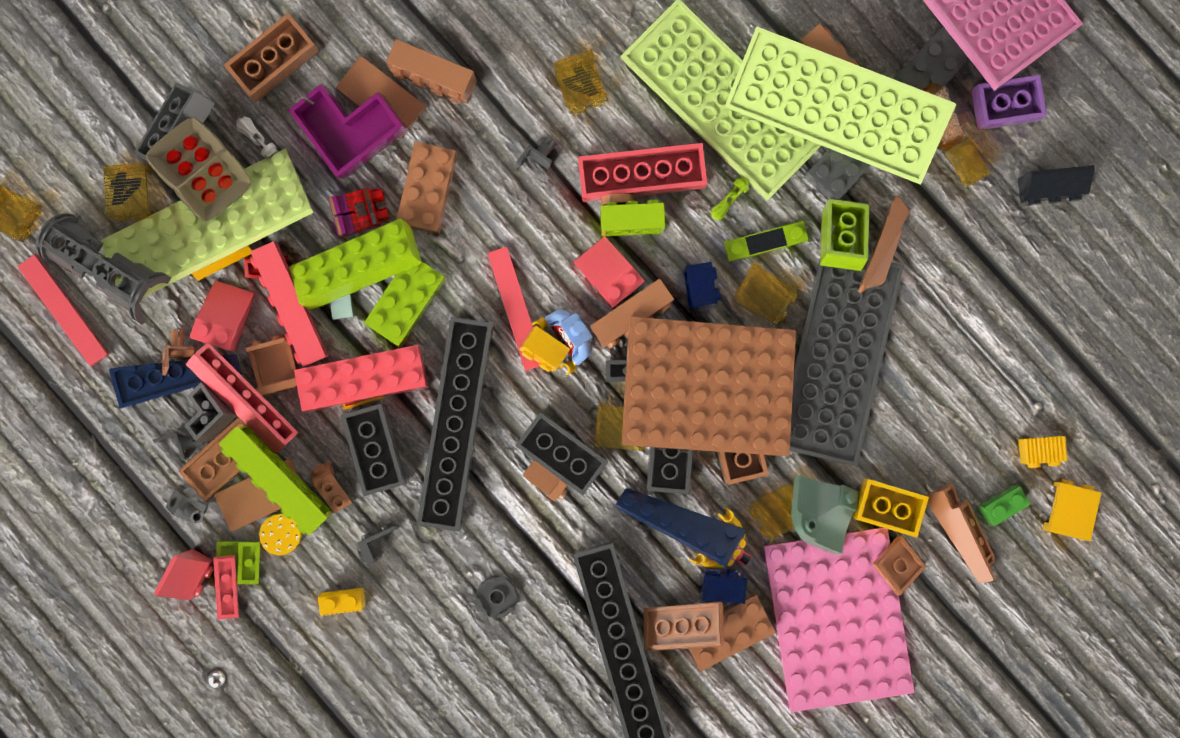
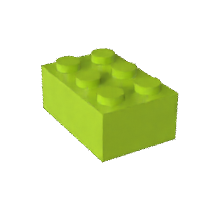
(632, 218)
(844, 235)

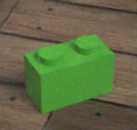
(1003, 505)

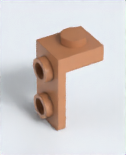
(545, 481)
(329, 488)

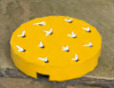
(279, 535)

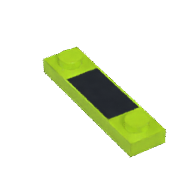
(765, 241)

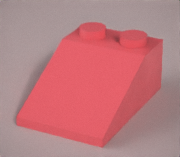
(609, 272)
(223, 316)
(185, 576)

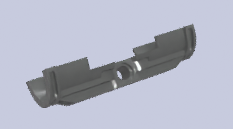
(135, 276)

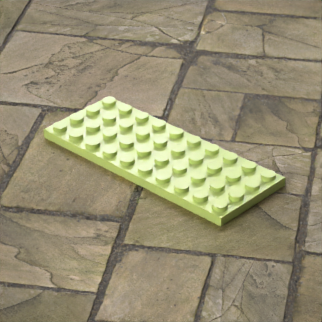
(695, 76)
(840, 105)
(182, 243)

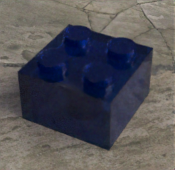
(701, 286)
(722, 586)

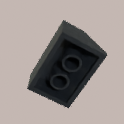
(1055, 185)

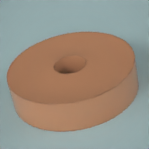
(619, 198)

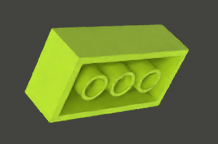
(405, 302)

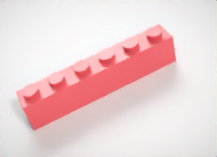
(294, 317)
(242, 398)

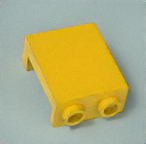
(1073, 510)

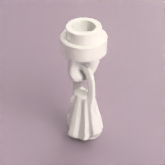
(246, 127)

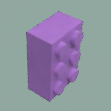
(1010, 104)

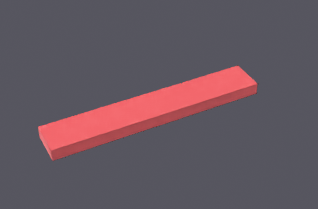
(512, 299)
(63, 310)

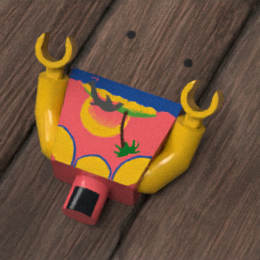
(739, 555)

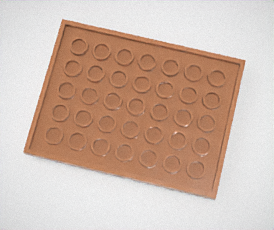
(708, 387)

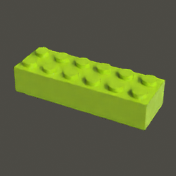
(355, 264)
(275, 478)

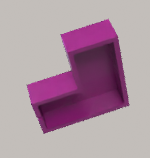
(346, 139)

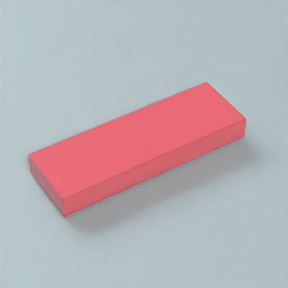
(226, 587)

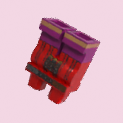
(358, 211)

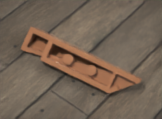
(885, 245)

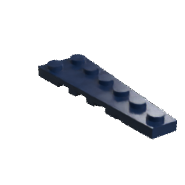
(146, 382)
(697, 531)

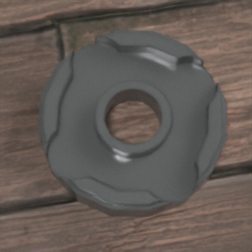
(492, 608)

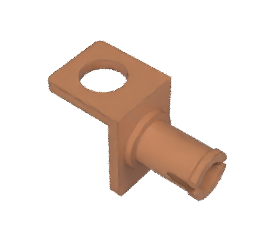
(176, 350)

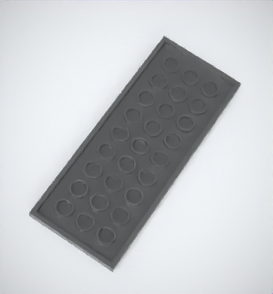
(840, 362)

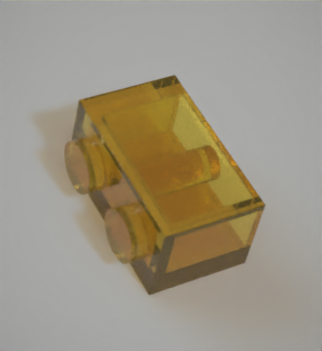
(967, 163)

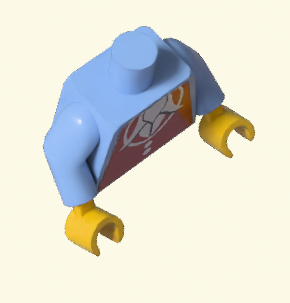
(570, 332)

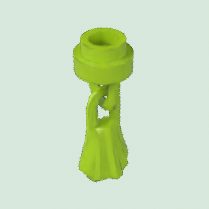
(719, 211)

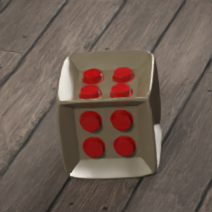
(199, 169)

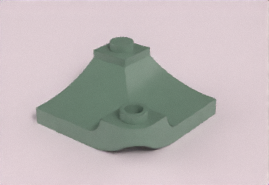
(822, 512)

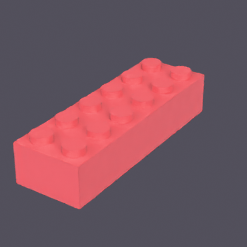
(643, 172)
(361, 378)

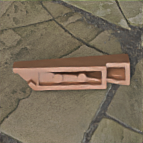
(963, 530)

